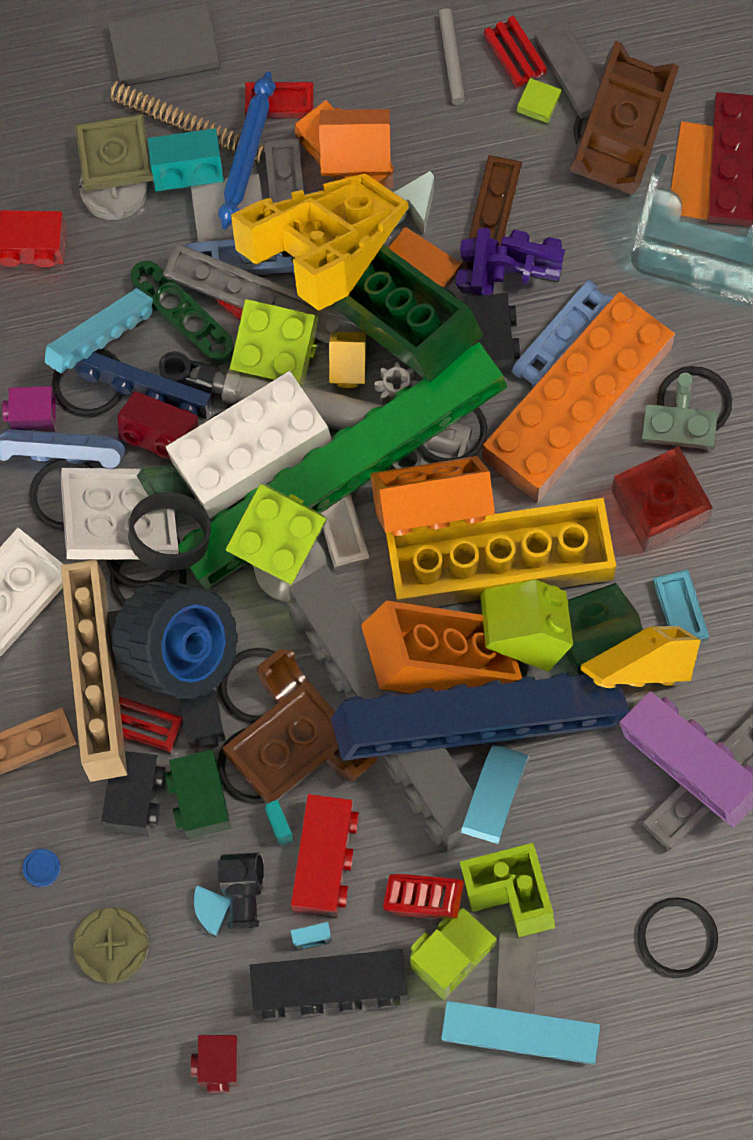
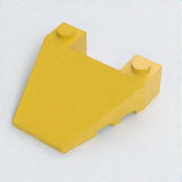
(326, 231)

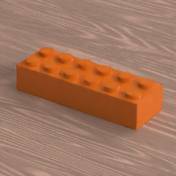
(577, 397)

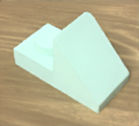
(419, 198)

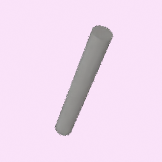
(451, 56)

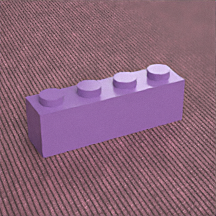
(691, 757)

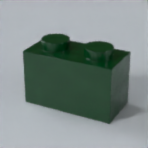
(199, 794)

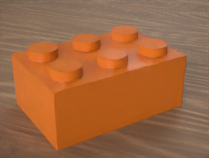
(432, 495)

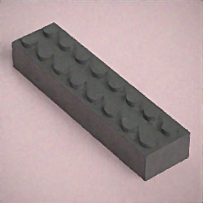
(336, 635)

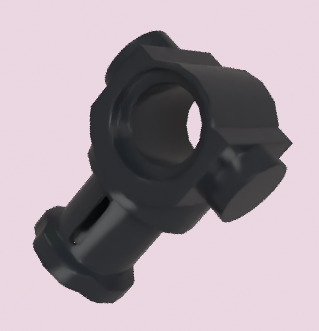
(242, 880)

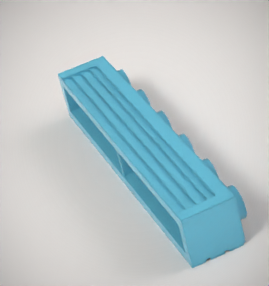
(98, 330)

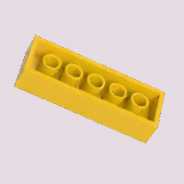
(457, 563)

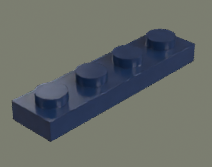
(128, 379)

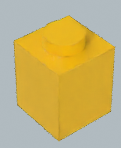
(347, 358)

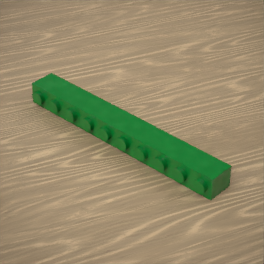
(355, 452)

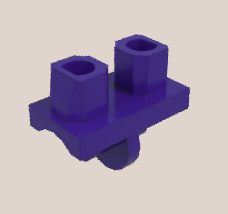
(533, 258)
(489, 264)

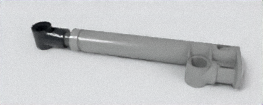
(335, 409)

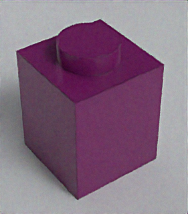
(31, 409)

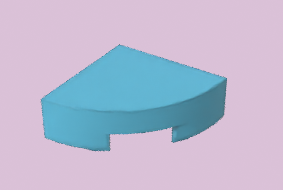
(210, 909)

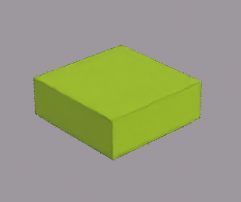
(539, 100)

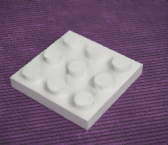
(99, 512)

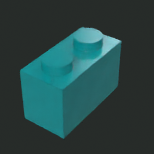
(185, 159)

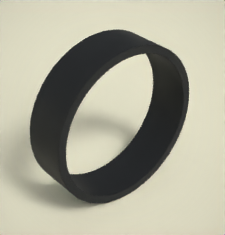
(175, 501)

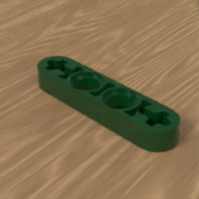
(180, 314)

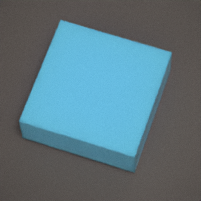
(311, 936)

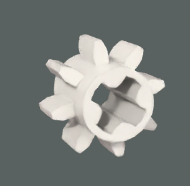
(392, 376)

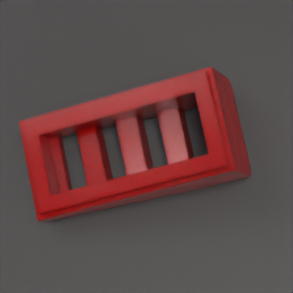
(402, 891)

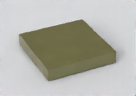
(114, 152)

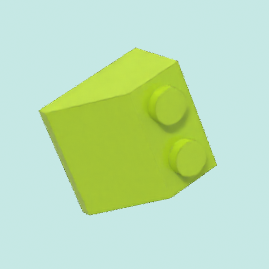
(527, 622)

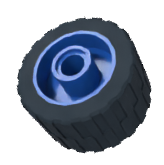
(175, 639)

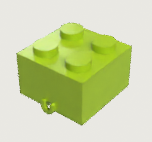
(274, 341)
(276, 533)

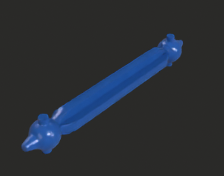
(246, 149)

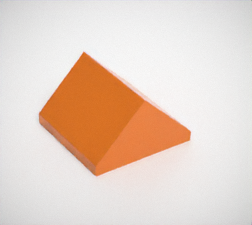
(355, 142)

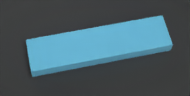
(520, 1032)

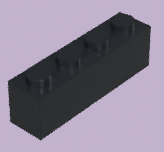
(328, 983)

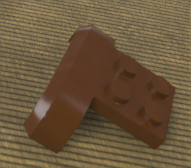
(291, 736)

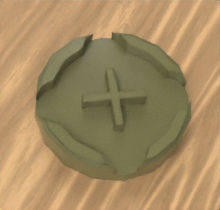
(111, 945)

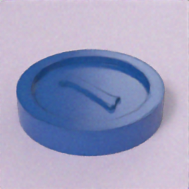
(41, 867)

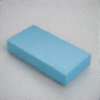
(680, 603)

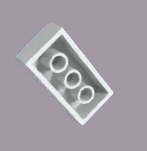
(248, 444)

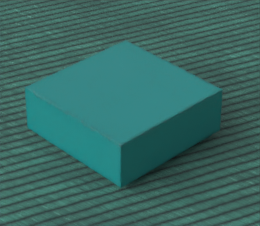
(278, 823)

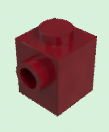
(216, 1062)

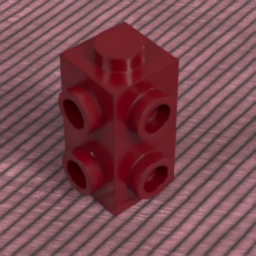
(153, 423)

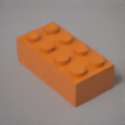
(432, 649)

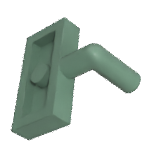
(680, 424)

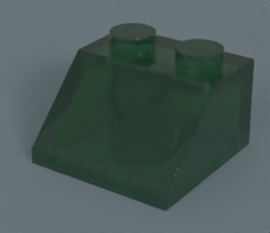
(599, 623)

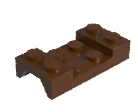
(623, 120)

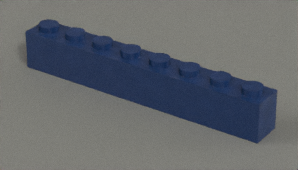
(474, 715)

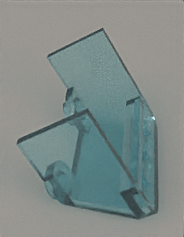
(689, 251)

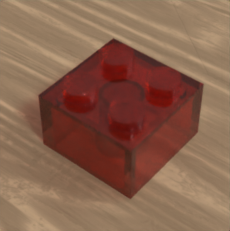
(661, 499)

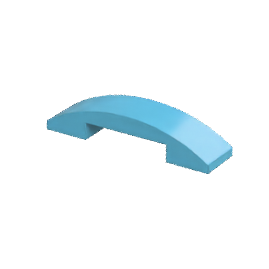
(494, 793)

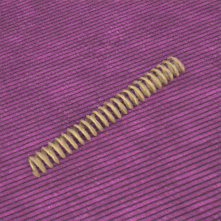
(174, 115)

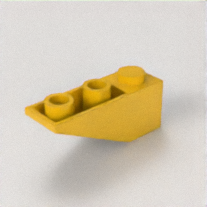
(649, 656)

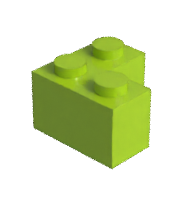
(510, 878)
(451, 952)

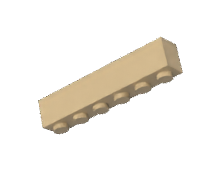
(93, 671)

